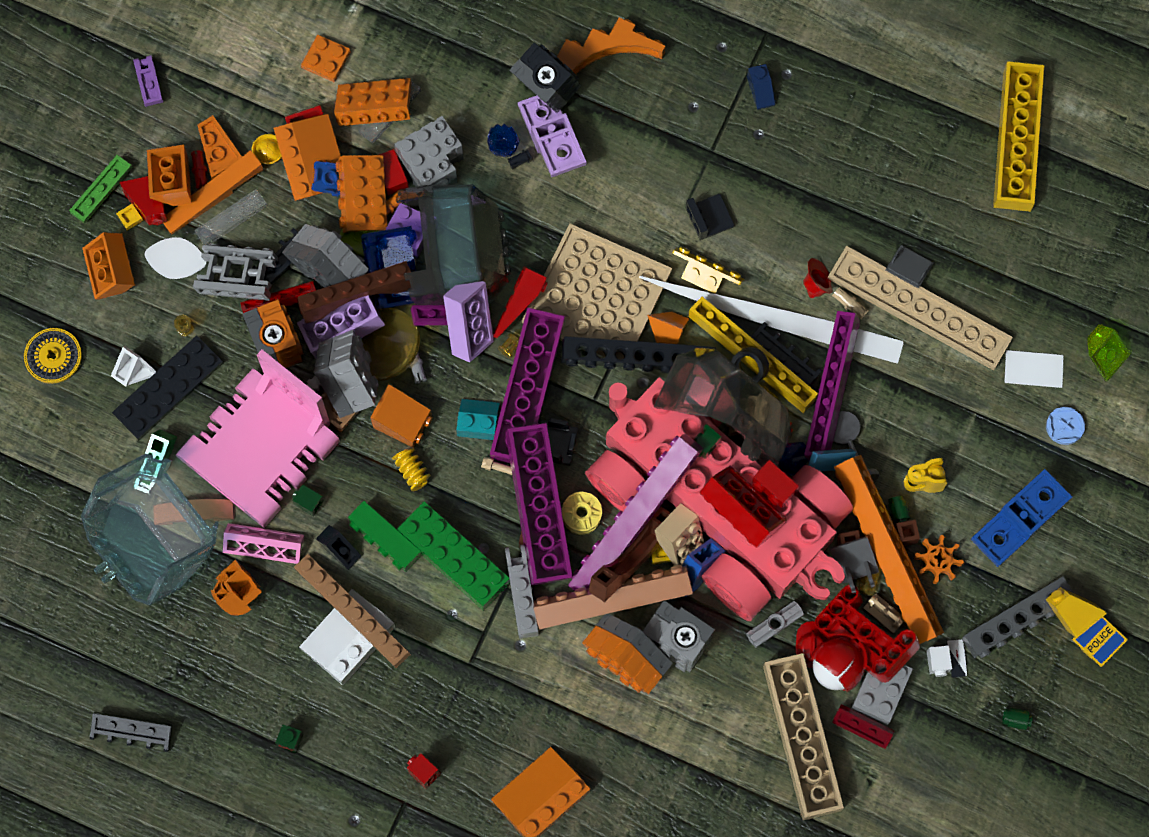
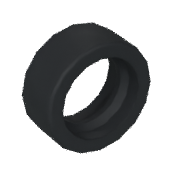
(758, 356)

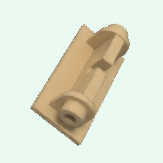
(884, 613)

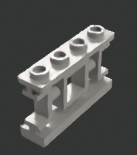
(236, 286)

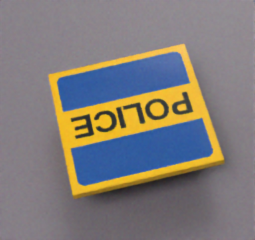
(1100, 641)

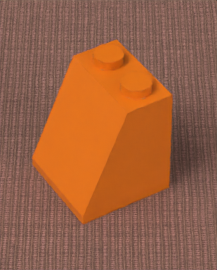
(401, 417)

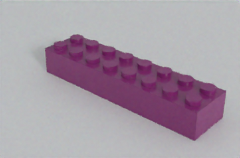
(528, 376)
(538, 504)

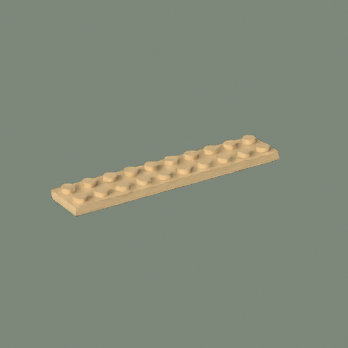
(920, 308)

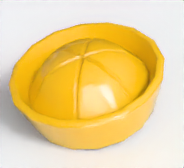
(266, 149)

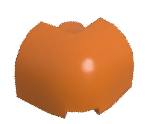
(235, 589)

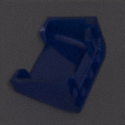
(387, 249)

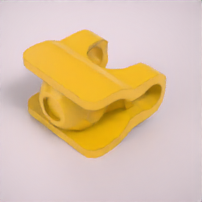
(928, 477)

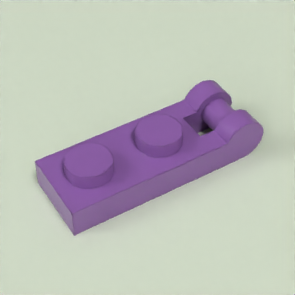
(148, 81)

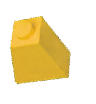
(1074, 611)

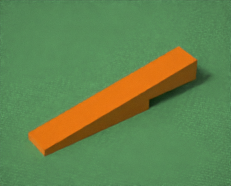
(213, 192)

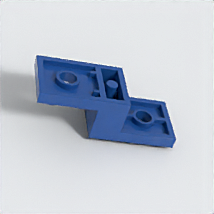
(1021, 518)

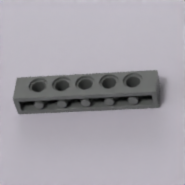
(974, 640)

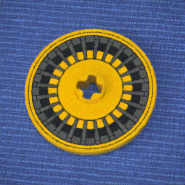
(65, 348)

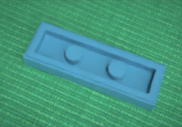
(828, 459)

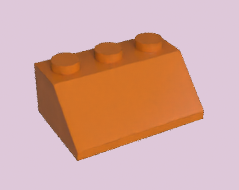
(169, 175)
(108, 265)

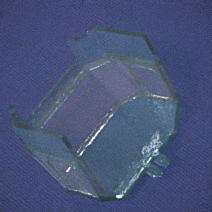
(146, 530)

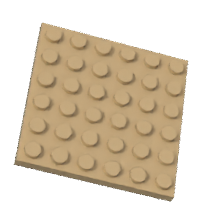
(600, 288)

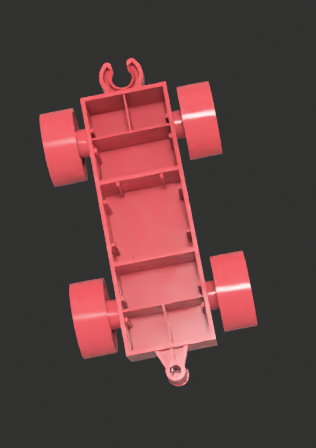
(737, 581)

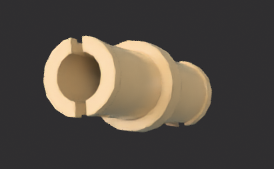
(850, 303)

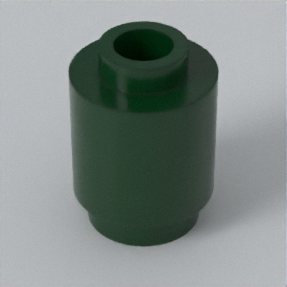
(898, 509)
(1017, 718)

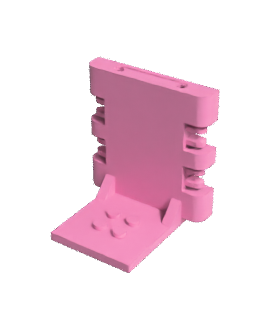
(262, 440)

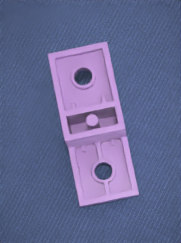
(551, 135)

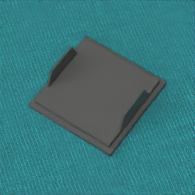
(909, 266)

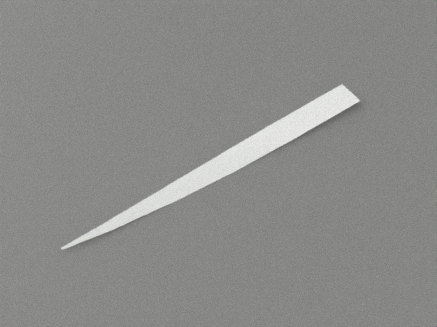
(795, 323)

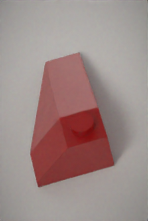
(526, 290)

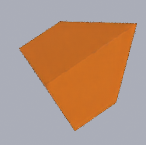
(667, 327)

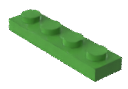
(100, 189)

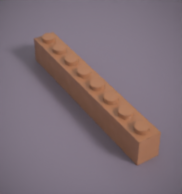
(634, 592)

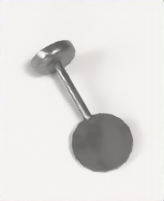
(847, 431)

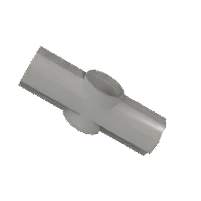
(764, 630)

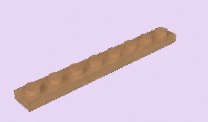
(352, 611)

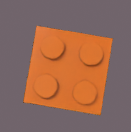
(325, 58)

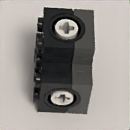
(546, 76)

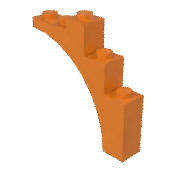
(599, 44)

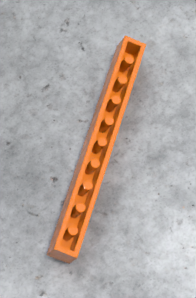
(888, 549)

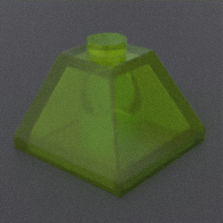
(1106, 350)

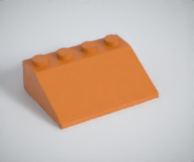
(301, 146)
(541, 794)

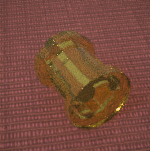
(187, 329)
(504, 348)

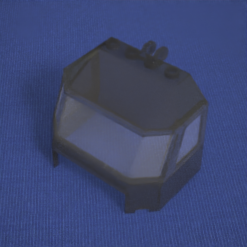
(713, 386)

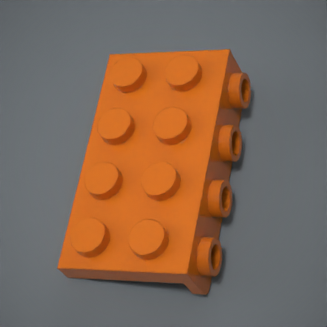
(373, 102)
(361, 193)

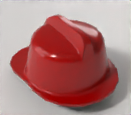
(817, 279)
(807, 640)

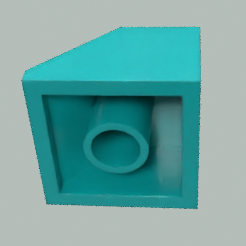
(477, 419)

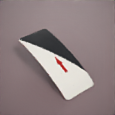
(957, 658)

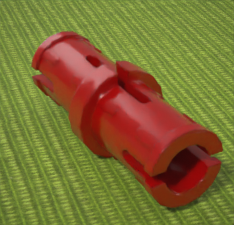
(199, 169)

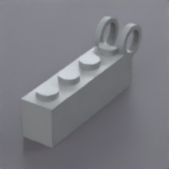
(522, 594)

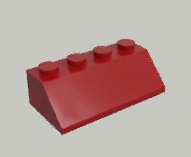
(742, 506)

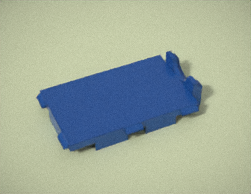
(325, 178)

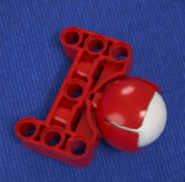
(845, 655)

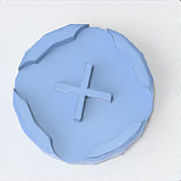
(1065, 425)

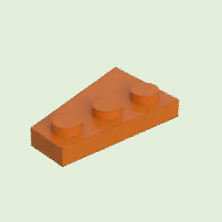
(217, 146)

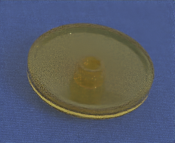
(393, 345)

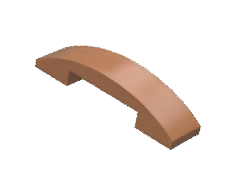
(213, 509)

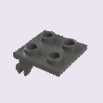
(856, 560)

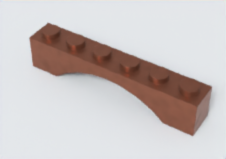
(325, 300)
(613, 575)

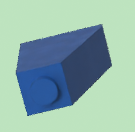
(700, 560)

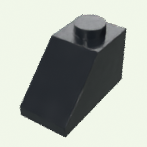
(338, 547)

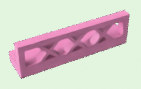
(265, 537)

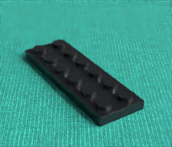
(167, 387)

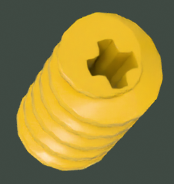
(411, 469)

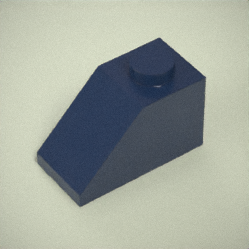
(761, 86)

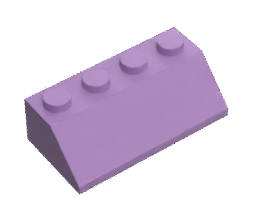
(468, 320)

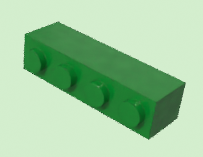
(384, 536)

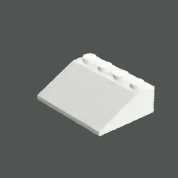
(339, 645)

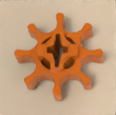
(931, 562)

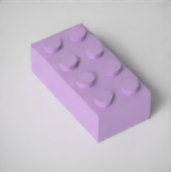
(355, 315)

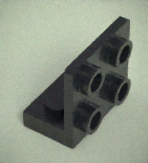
(709, 216)

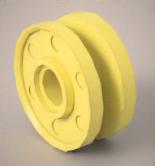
(586, 502)

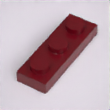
(863, 726)

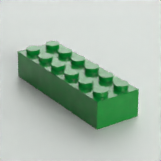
(454, 556)

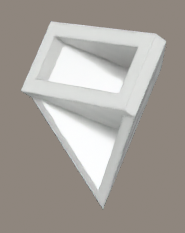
(131, 368)

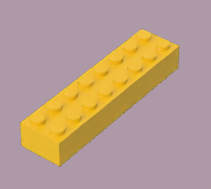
(1018, 136)

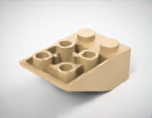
(680, 534)

